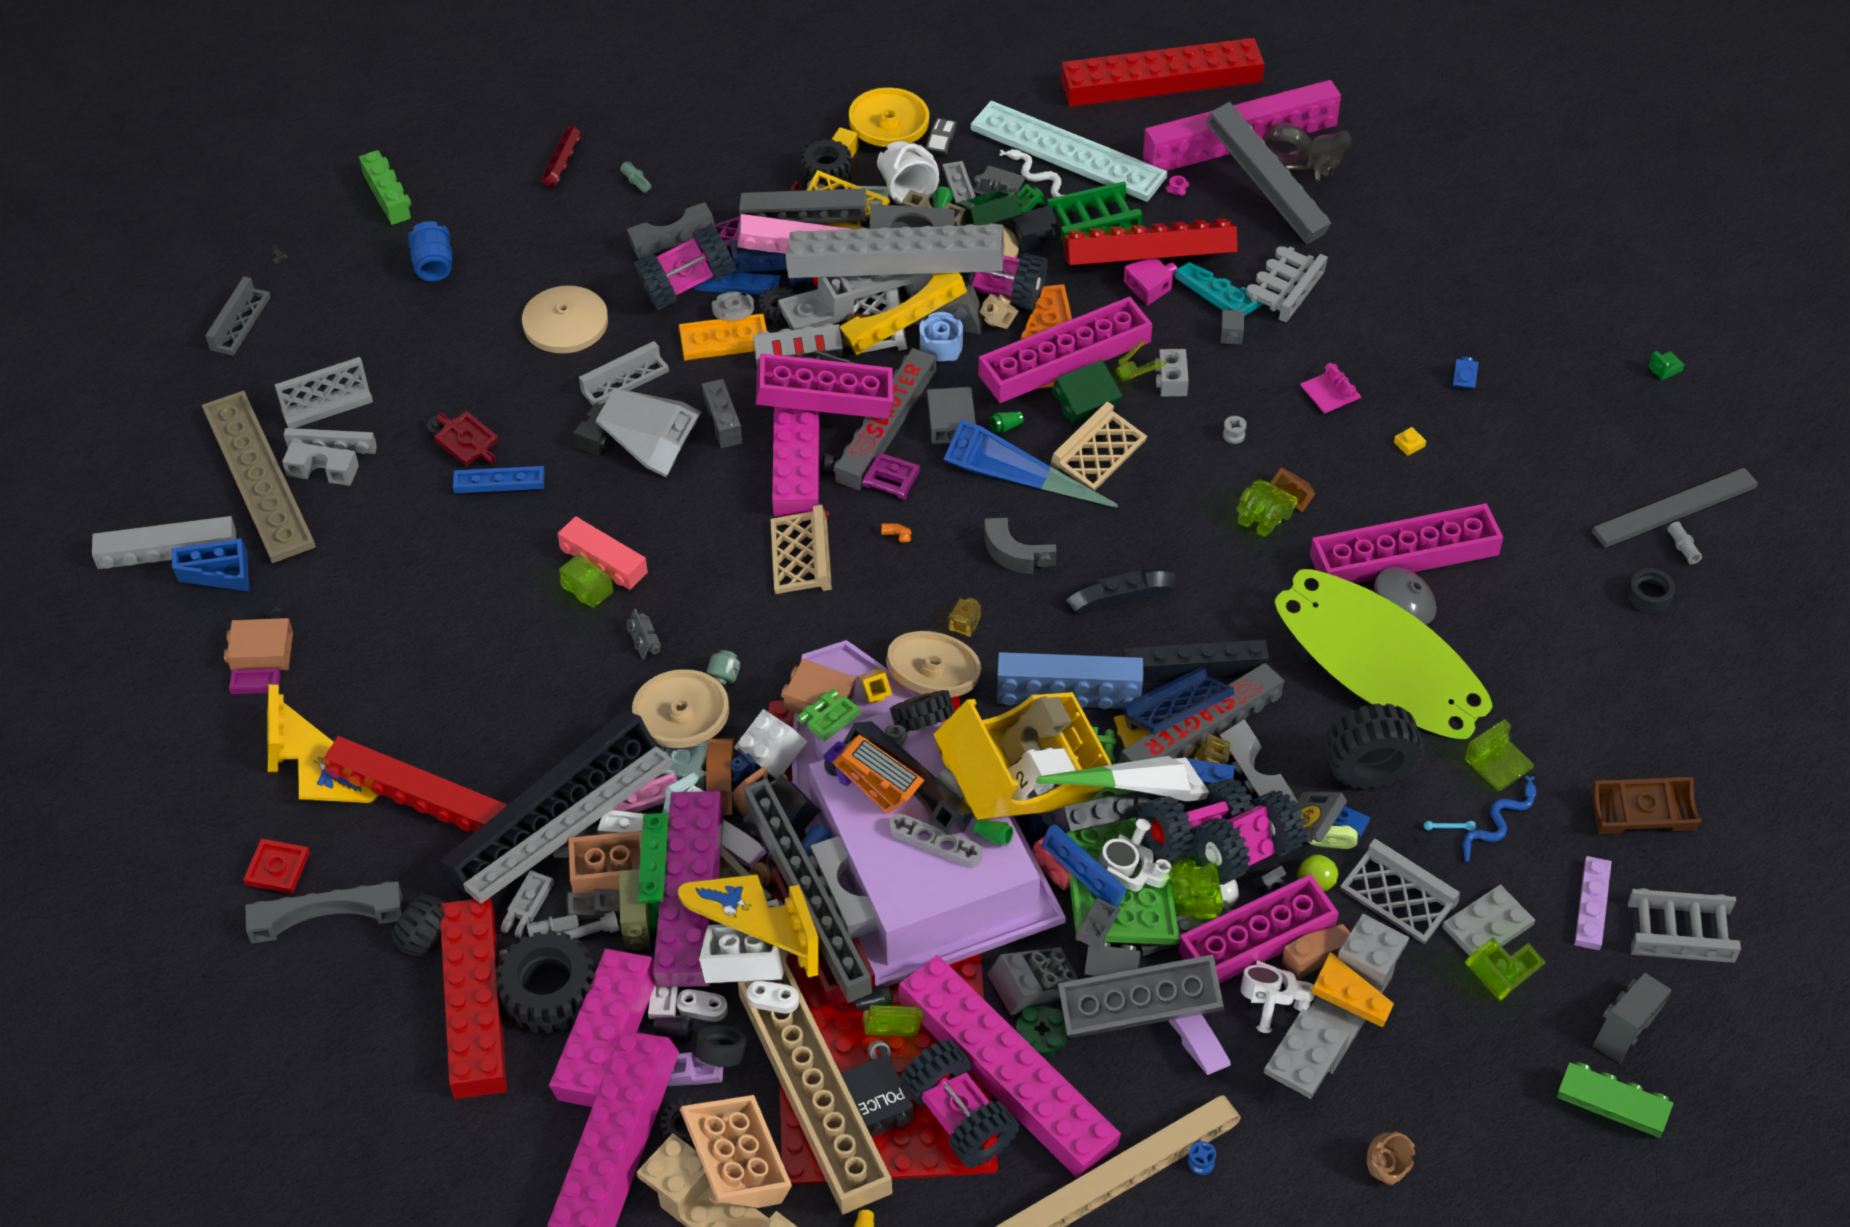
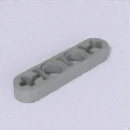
(932, 845)

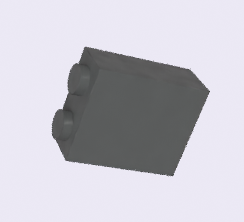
(946, 410)

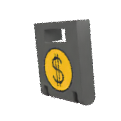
(1319, 812)

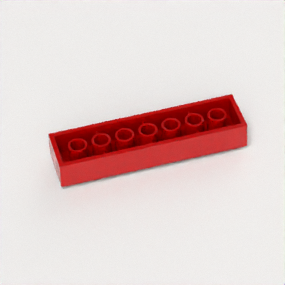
(1150, 242)
(472, 999)

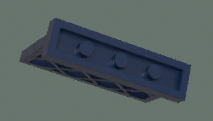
(1175, 701)

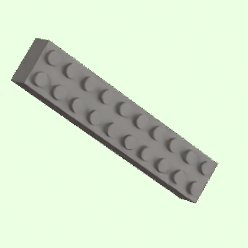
(895, 251)

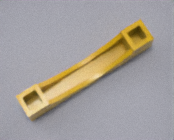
(868, 331)

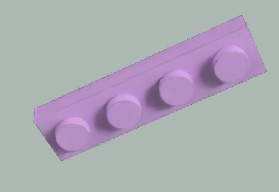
(1592, 903)

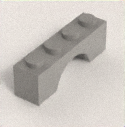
(1244, 749)
(854, 911)

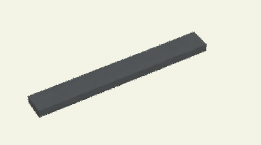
(1674, 507)

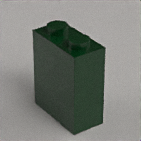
(1086, 391)

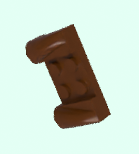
(1645, 804)

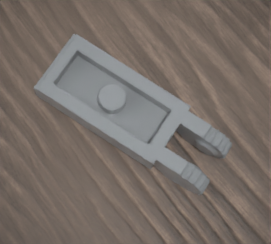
(527, 902)

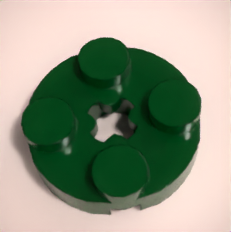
(1045, 1017)

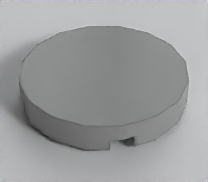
(733, 306)

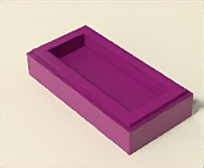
(253, 680)

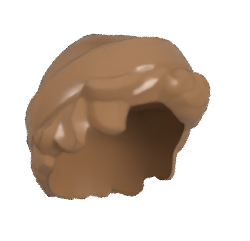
(1390, 1157)

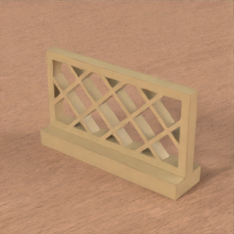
(1087, 433)
(820, 551)

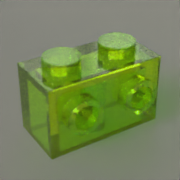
(585, 580)

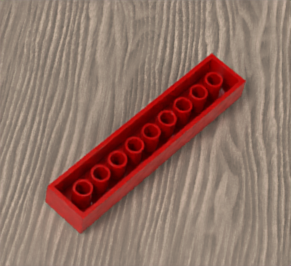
(1162, 72)

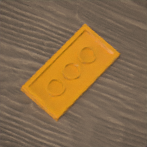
(720, 336)

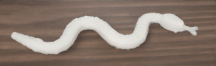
(1016, 155)

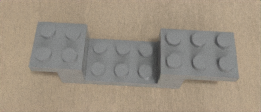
(836, 296)
(1326, 1030)

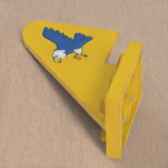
(295, 738)
(743, 906)

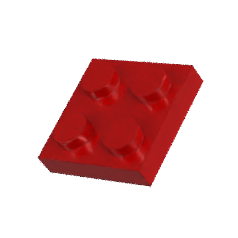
(276, 866)

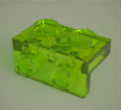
(892, 1020)

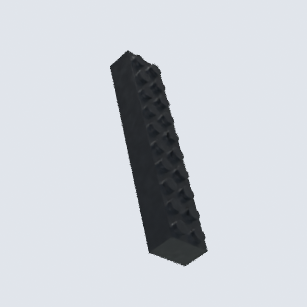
(571, 780)

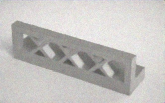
(620, 371)

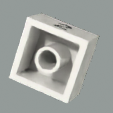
(771, 743)
(1038, 764)

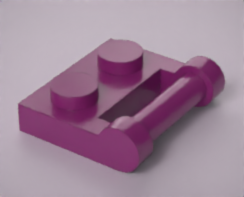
(893, 470)

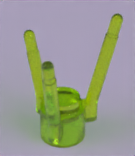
(1128, 370)

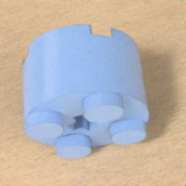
(941, 336)

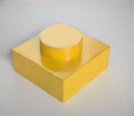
(1409, 441)

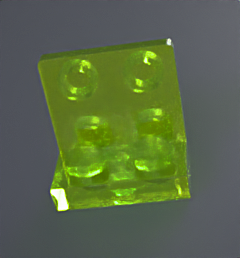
(1497, 757)

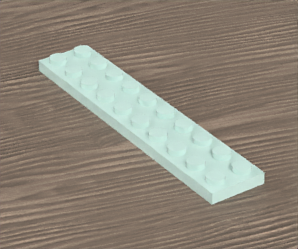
(1068, 150)

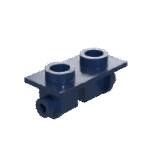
(741, 768)

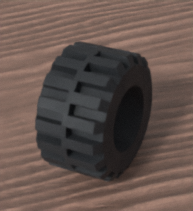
(828, 158)

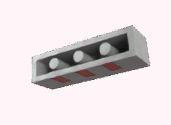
(800, 342)

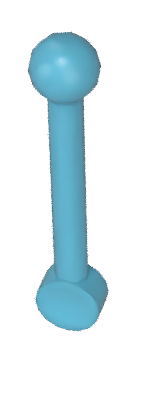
(1428, 825)

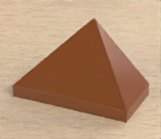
(1295, 486)

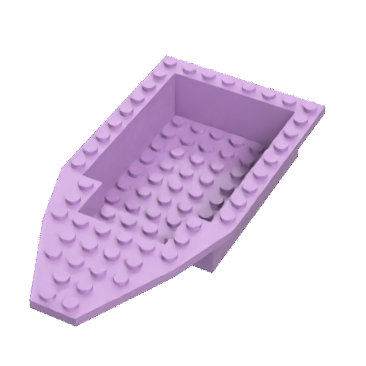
(918, 897)

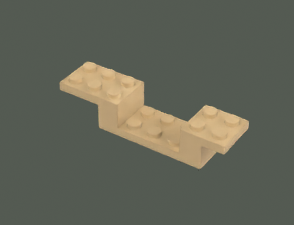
(687, 1194)

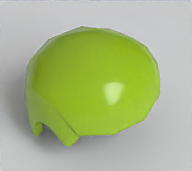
(1321, 869)

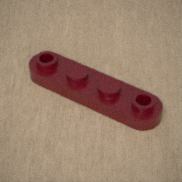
(558, 160)

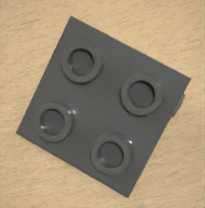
(996, 179)

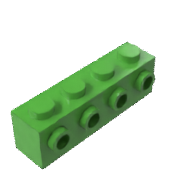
(385, 188)
(1615, 1099)

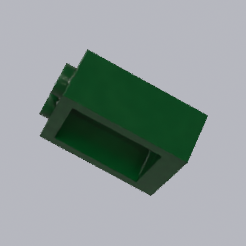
(991, 207)

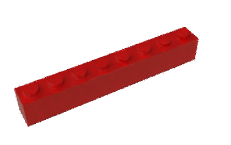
(410, 785)

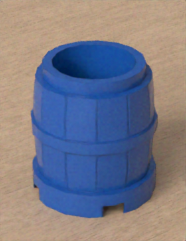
(430, 251)

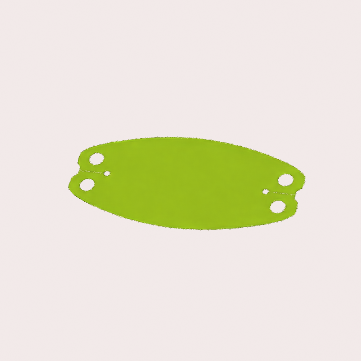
(1383, 652)

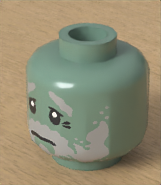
(724, 667)

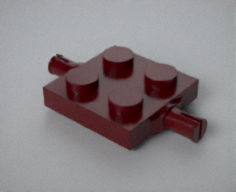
(466, 438)

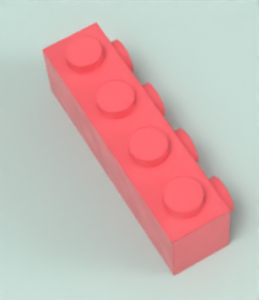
(606, 553)

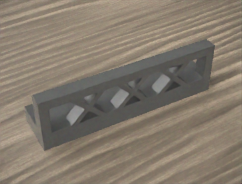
(231, 317)

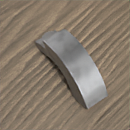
(1013, 554)

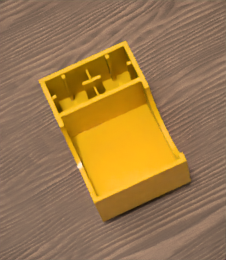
(981, 767)

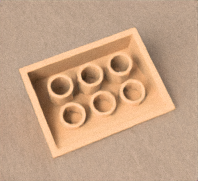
(737, 1152)

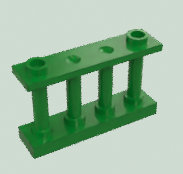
(1095, 197)
(653, 864)

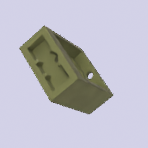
(633, 916)

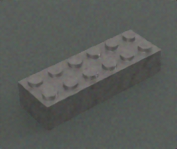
(1141, 996)

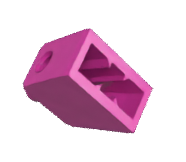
(1149, 279)

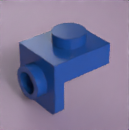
(1465, 373)

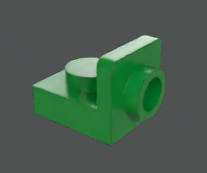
(1030, 198)
(1665, 365)

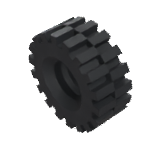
(923, 710)

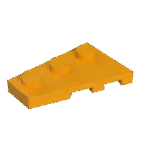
(1351, 992)

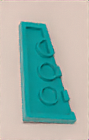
(1216, 290)

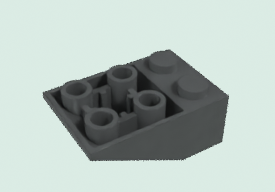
(1030, 978)

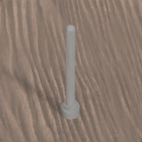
(606, 923)

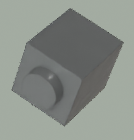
(1232, 327)

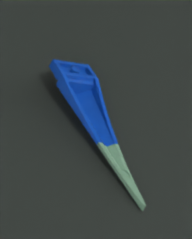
(992, 456)

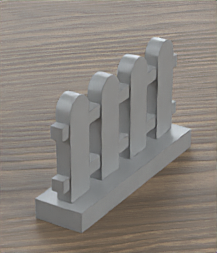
(1294, 293)

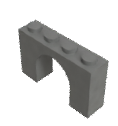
(905, 216)

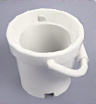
(908, 170)

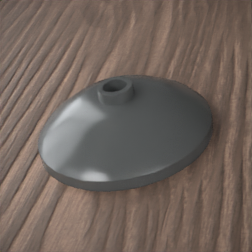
(1407, 592)

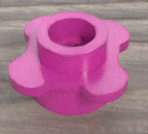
(1177, 185)

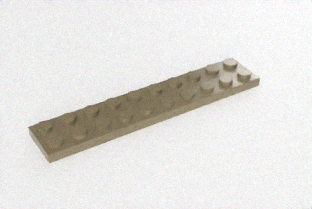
(258, 477)

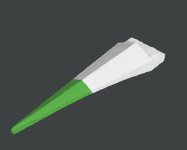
(1154, 775)

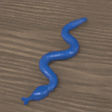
(1530, 794)

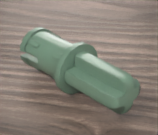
(635, 176)

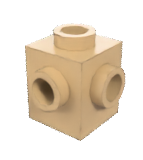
(998, 311)

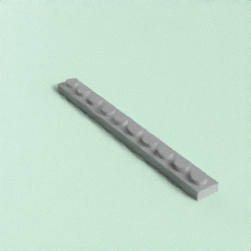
(567, 825)

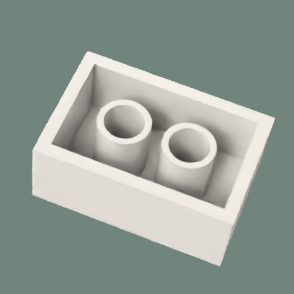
(736, 956)

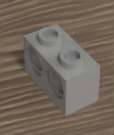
(1174, 375)

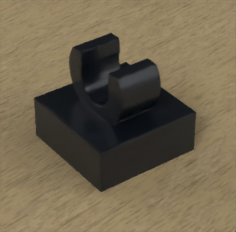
(1269, 878)

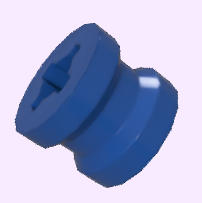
(1206, 1153)

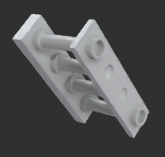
(1677, 946)

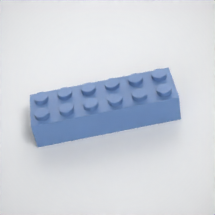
(1094, 680)

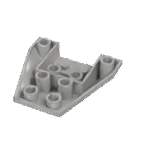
(648, 426)

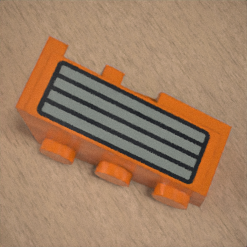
(877, 774)

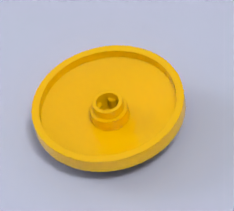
(888, 116)

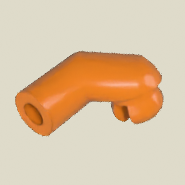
(897, 529)

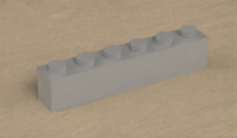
(155, 542)

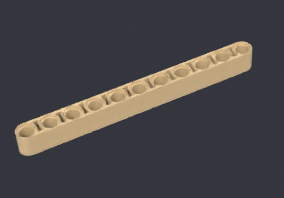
(1129, 1167)

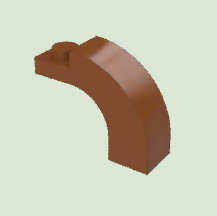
(718, 771)

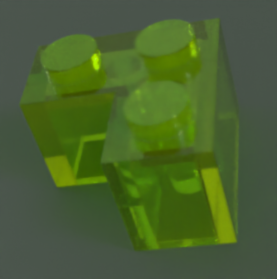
(1500, 970)

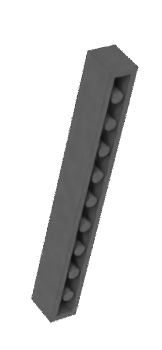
(797, 870)

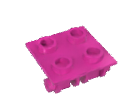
(1330, 389)

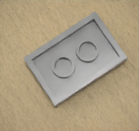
(1490, 916)

